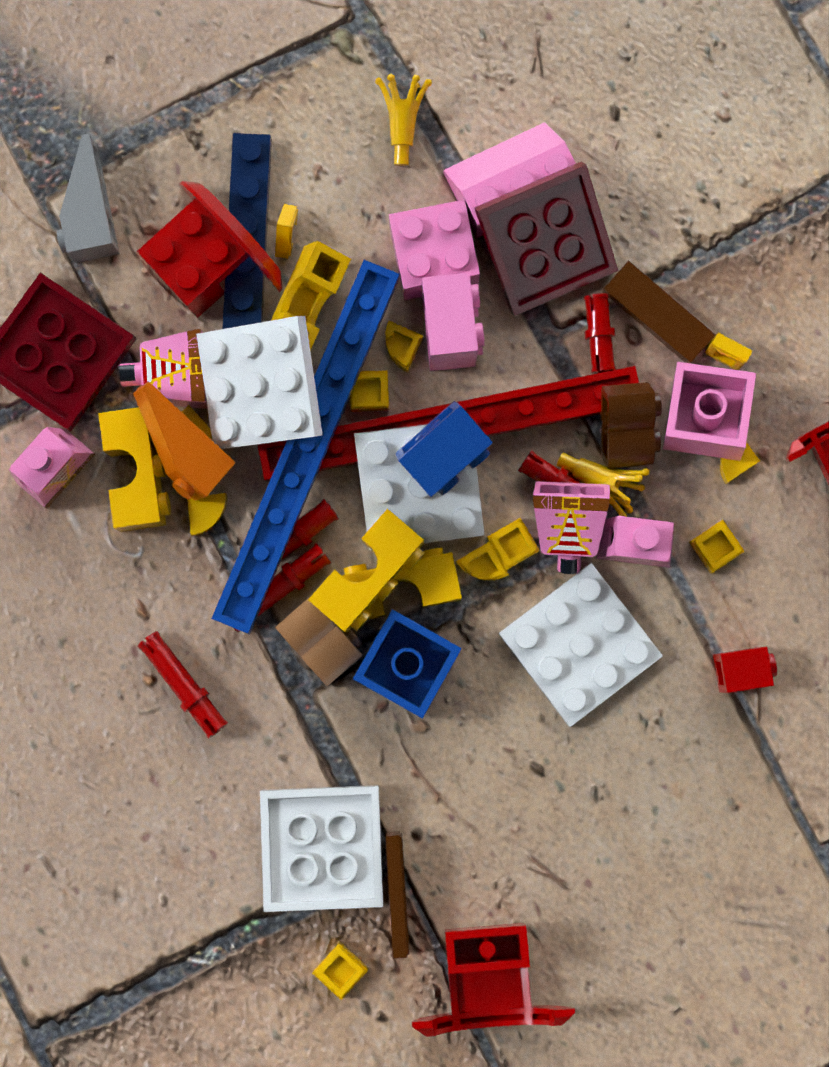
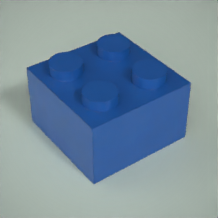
(444, 450)
(407, 663)

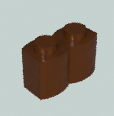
(629, 425)

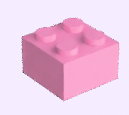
(431, 244)
(449, 320)
(709, 411)

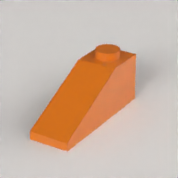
(184, 449)

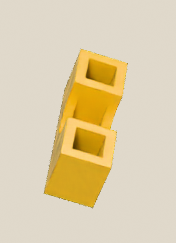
(311, 284)
(142, 501)
(432, 576)
(348, 601)

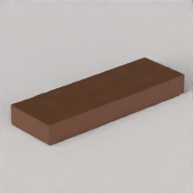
(658, 312)
(397, 894)

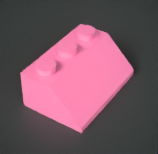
(507, 168)

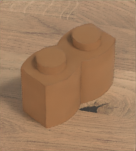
(320, 642)

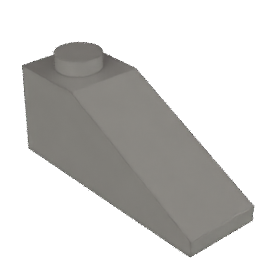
(86, 210)

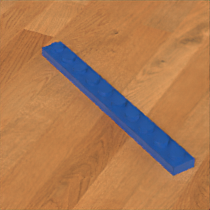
(303, 456)

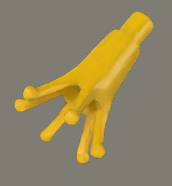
(402, 115)
(595, 473)

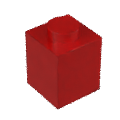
(745, 669)

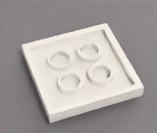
(259, 383)
(391, 486)
(580, 645)
(321, 848)

